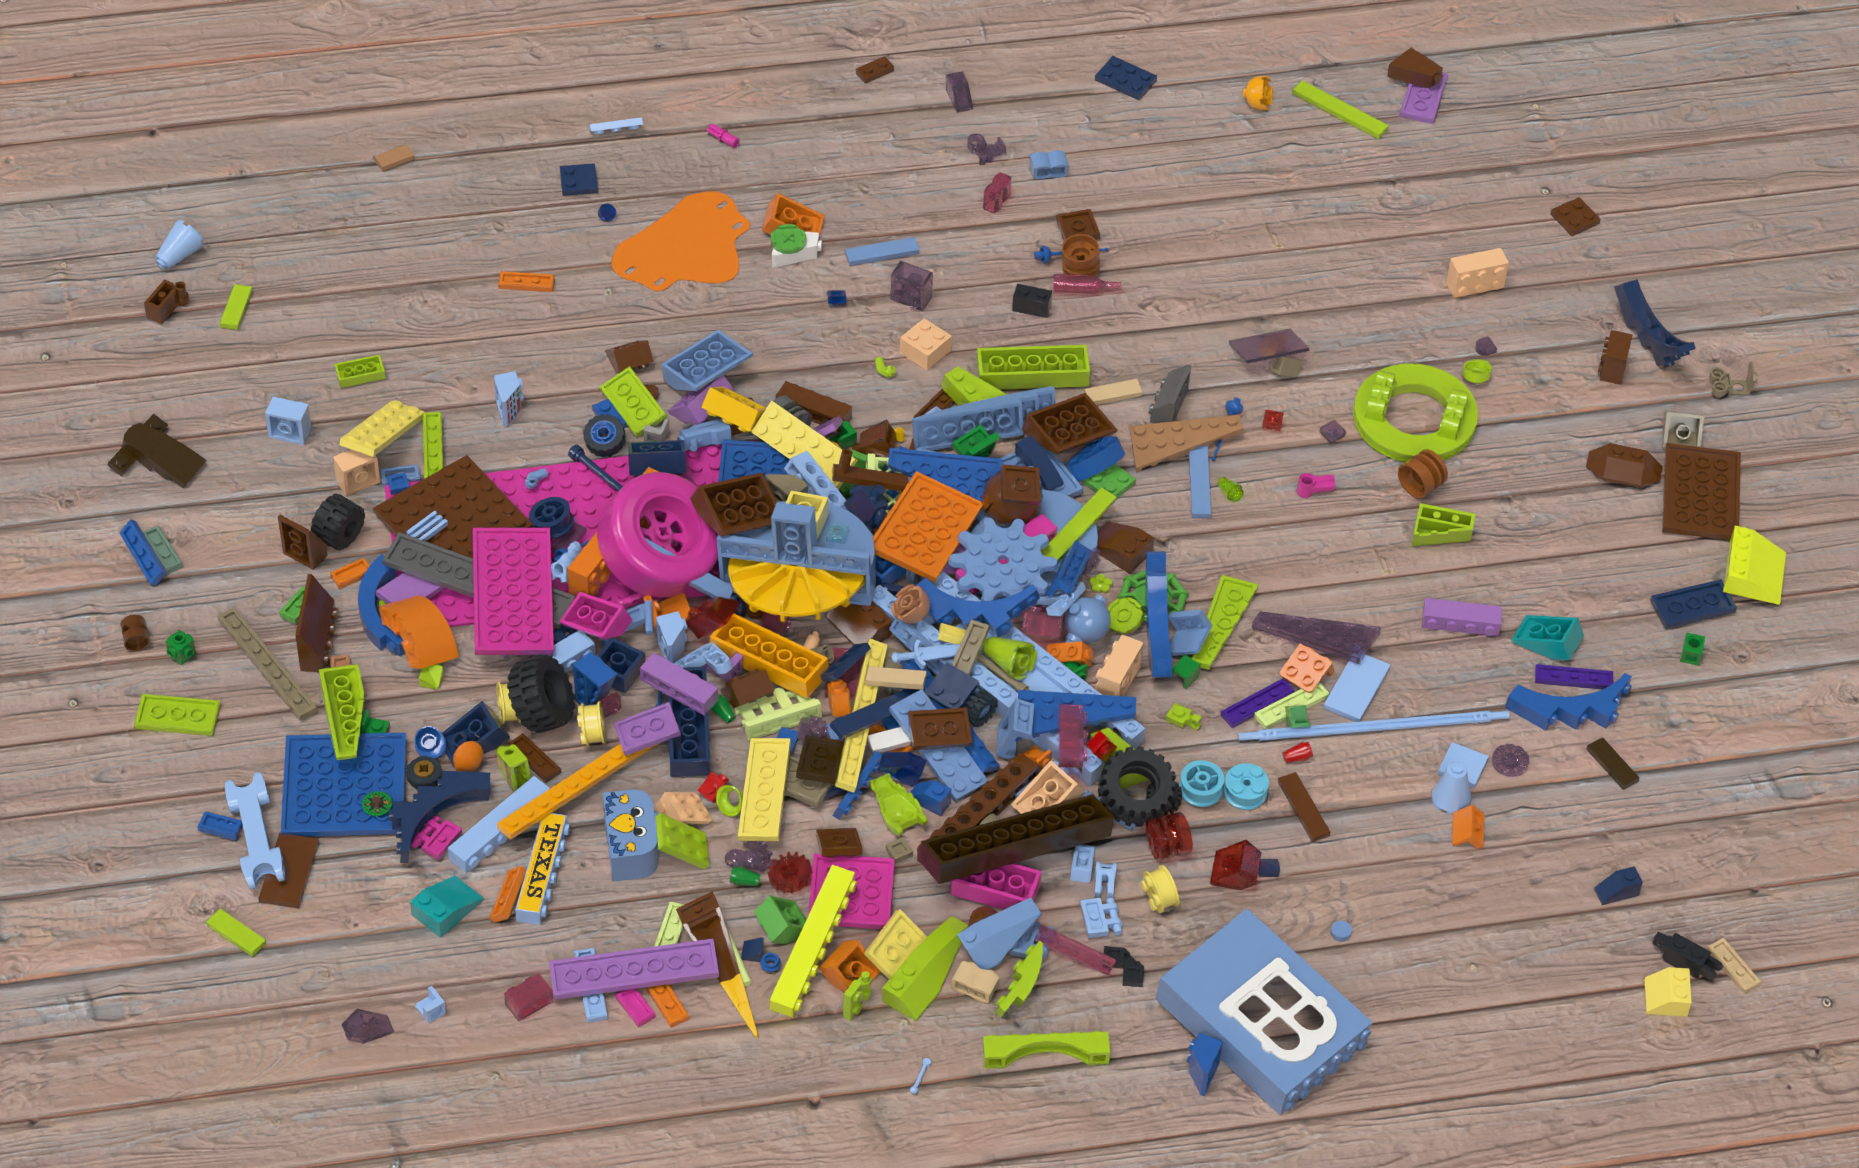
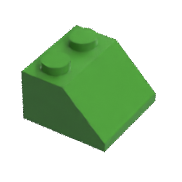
(780, 919)

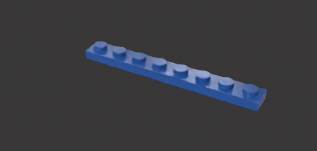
(978, 750)

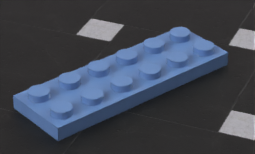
(950, 765)

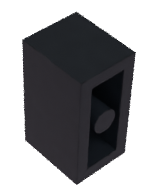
(1032, 300)

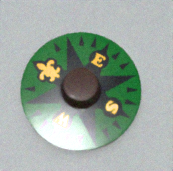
(376, 803)

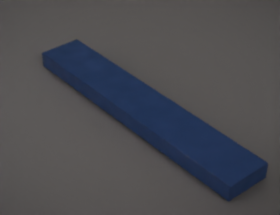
(868, 716)

